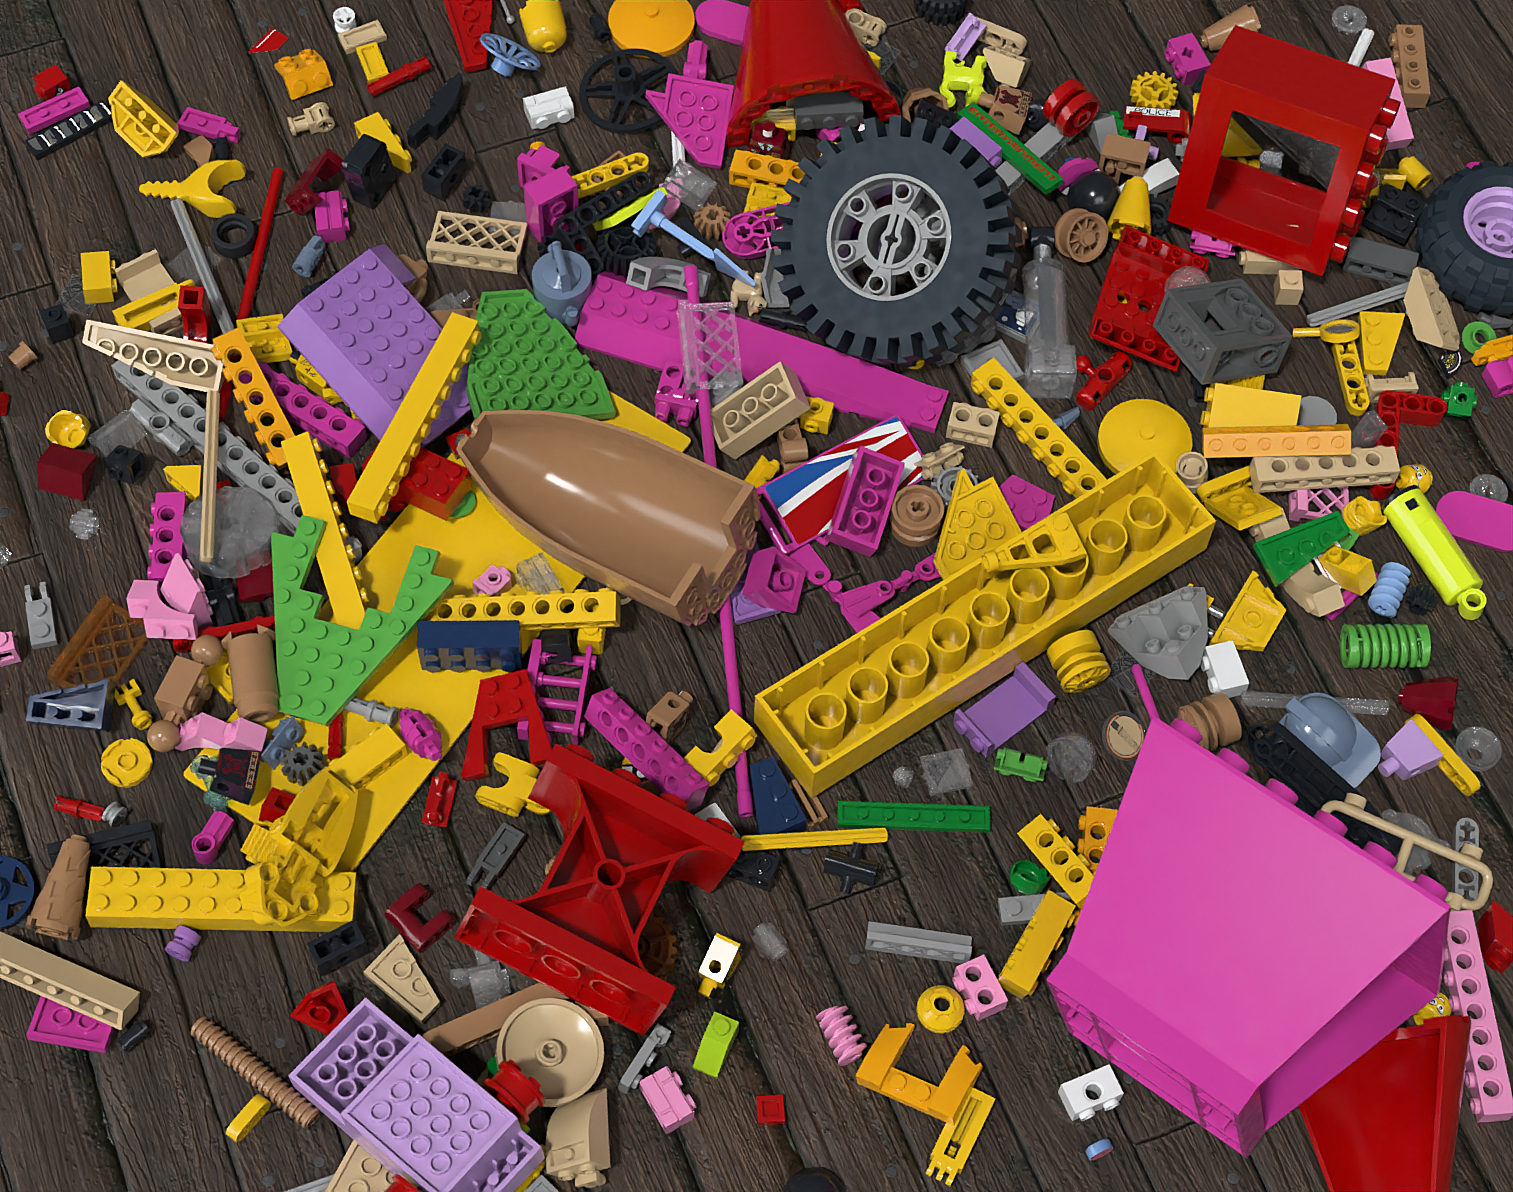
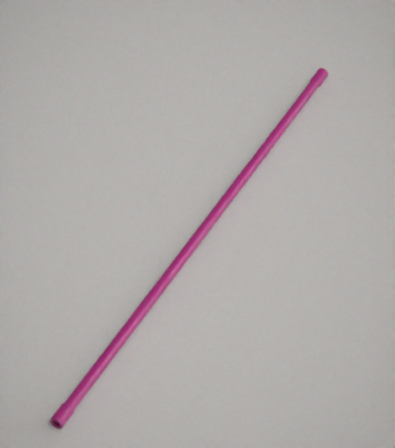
(744, 795)

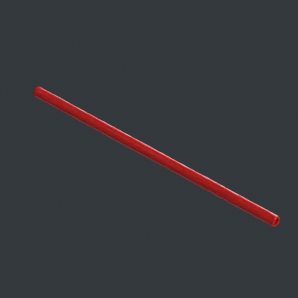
(254, 272)

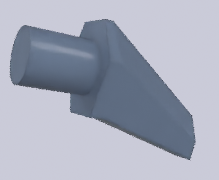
(1066, 418)

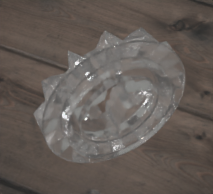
(1345, 13)
(1498, 488)

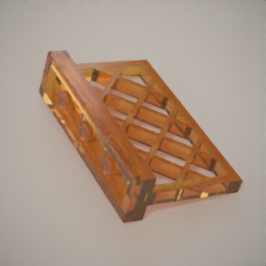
(86, 635)

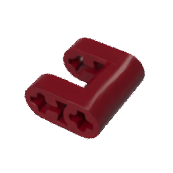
(410, 926)

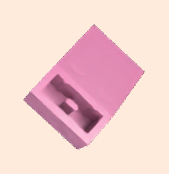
(185, 592)

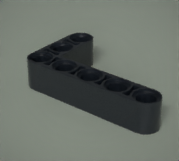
(594, 214)

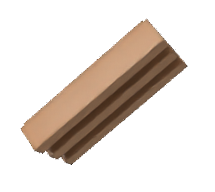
(815, 821)

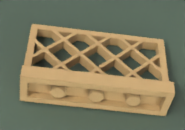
(473, 255)

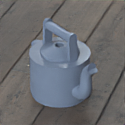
(562, 283)

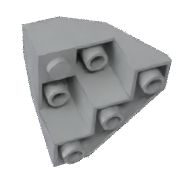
(1166, 632)

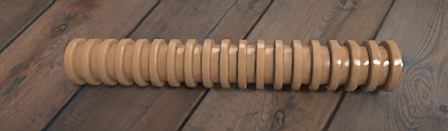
(255, 1072)

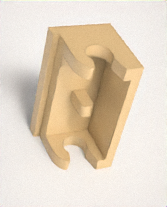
(1377, 386)

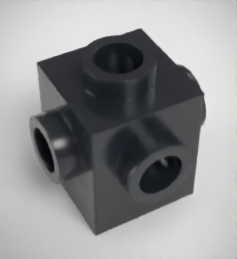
(125, 464)

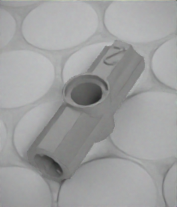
(169, 435)

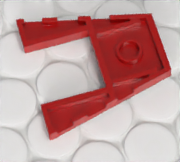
(502, 702)

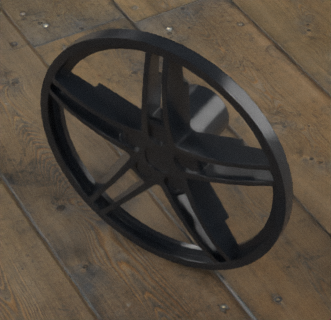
(626, 89)

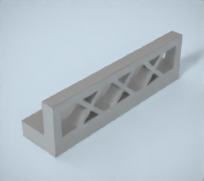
(918, 942)

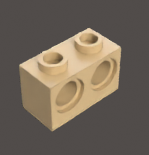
(972, 429)

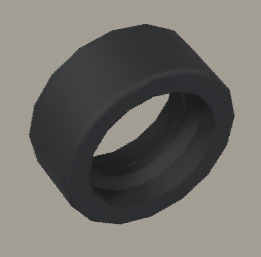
(228, 222)

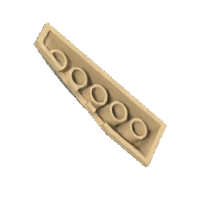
(165, 357)

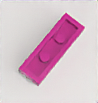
(54, 110)

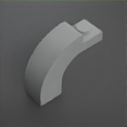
(660, 271)

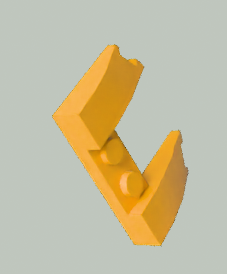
(941, 1102)

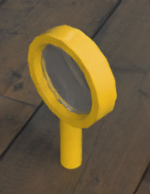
(1334, 331)

